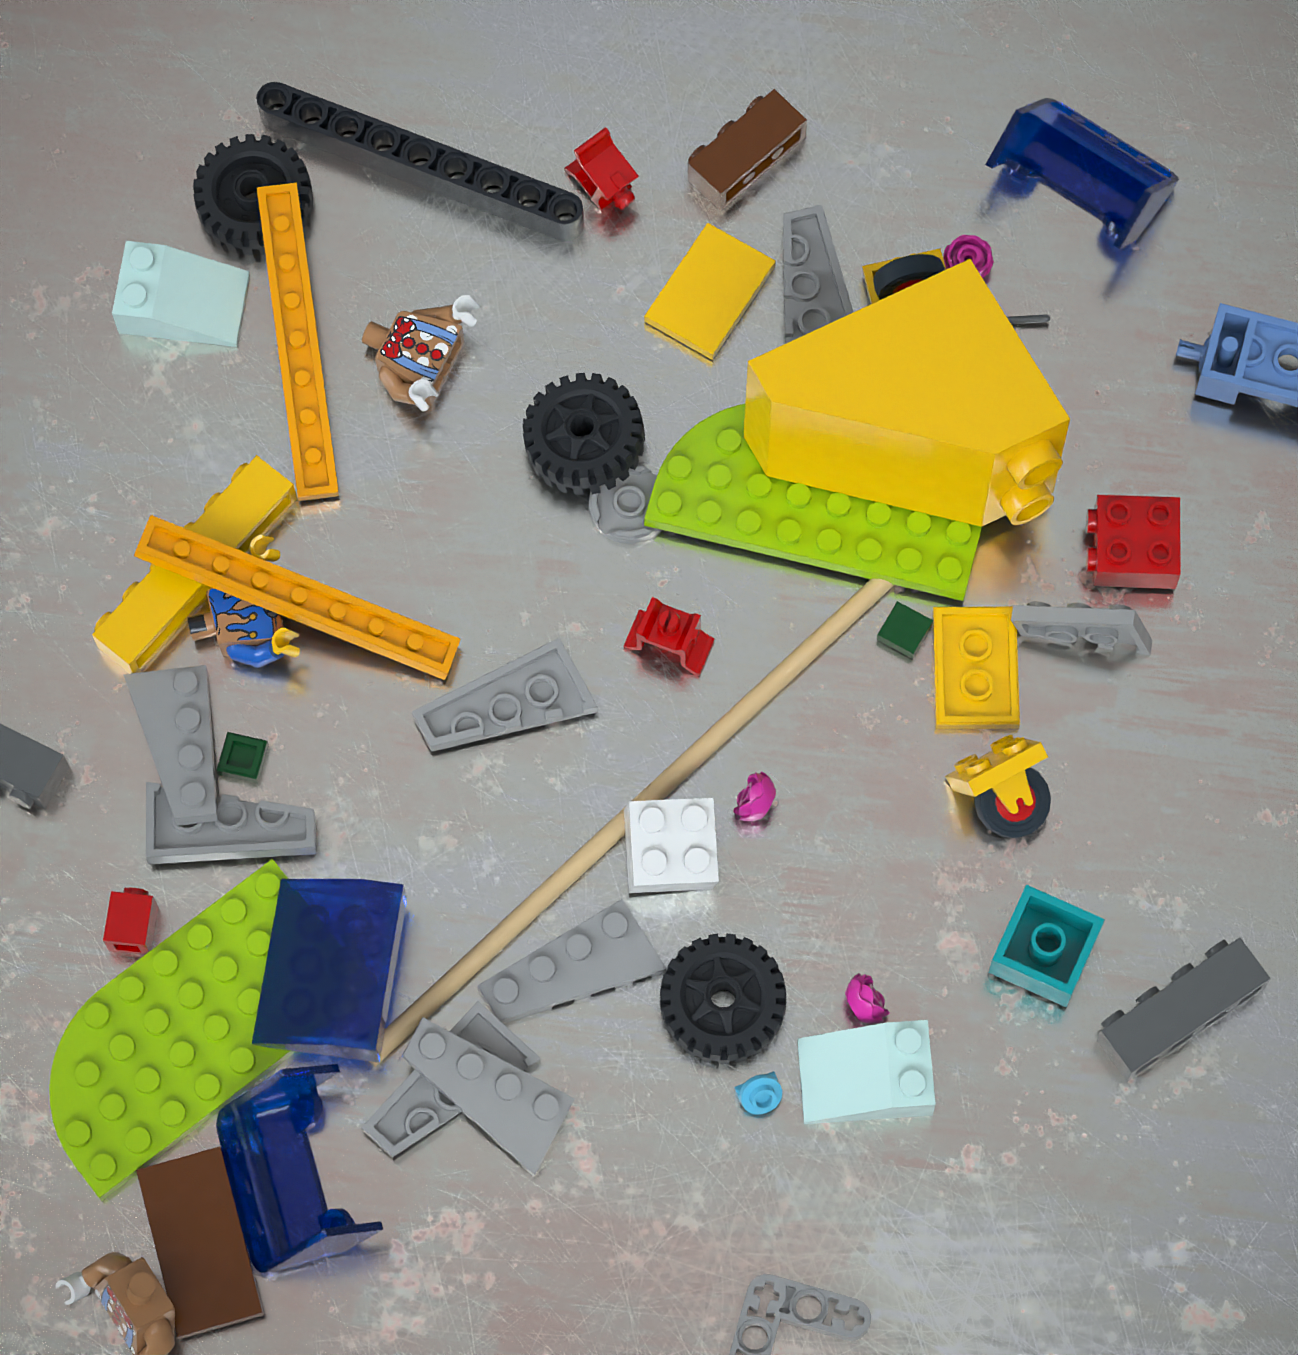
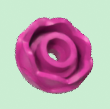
(969, 247)
(755, 798)
(865, 1000)

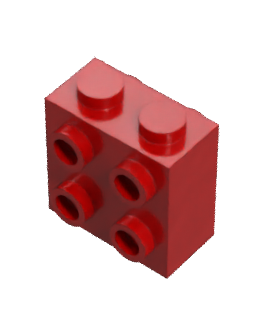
(1134, 541)

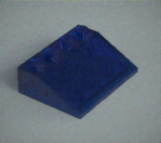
(331, 967)

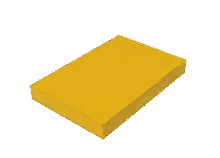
(710, 291)
(975, 668)

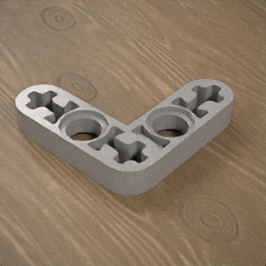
(785, 1311)

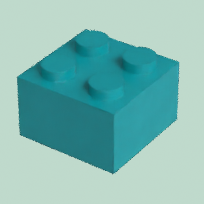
(1046, 945)

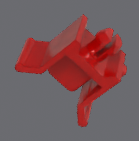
(603, 171)
(671, 631)

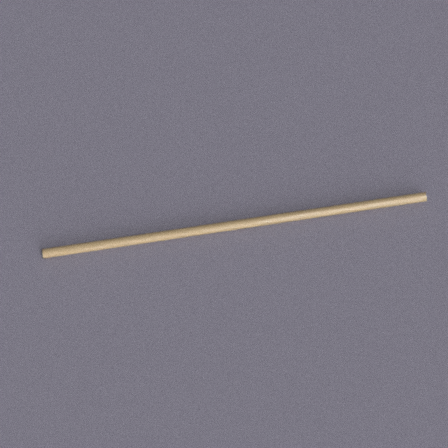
(615, 828)

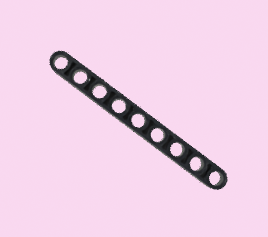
(429, 176)

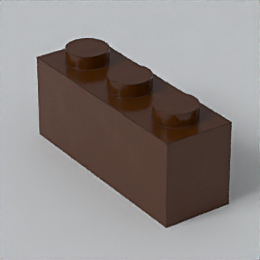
(746, 149)

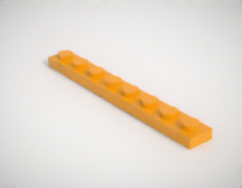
(297, 342)
(297, 597)

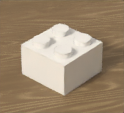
(671, 845)

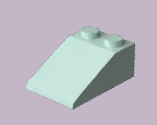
(179, 296)
(867, 1073)

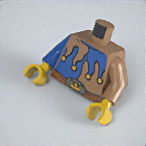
(244, 629)

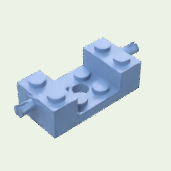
(1244, 357)

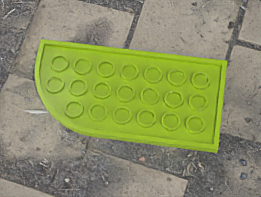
(721, 495)
(167, 1039)

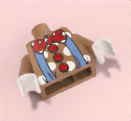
(420, 349)
(131, 1299)

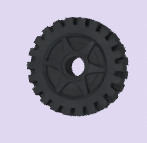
(233, 174)
(590, 460)
(727, 1031)

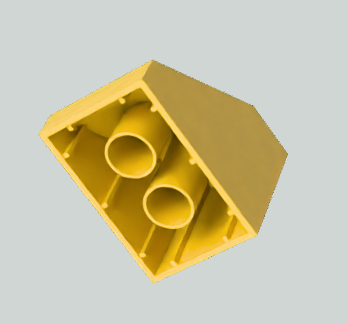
(913, 406)

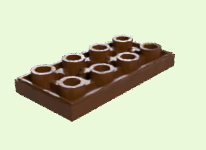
(199, 1242)

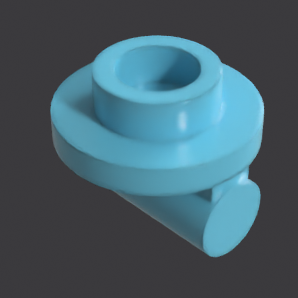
(760, 1093)

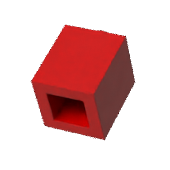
(130, 921)

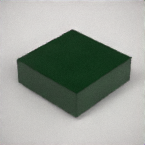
(904, 629)
(242, 757)

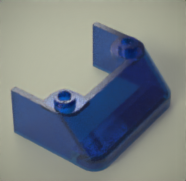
(1086, 164)
(277, 1175)

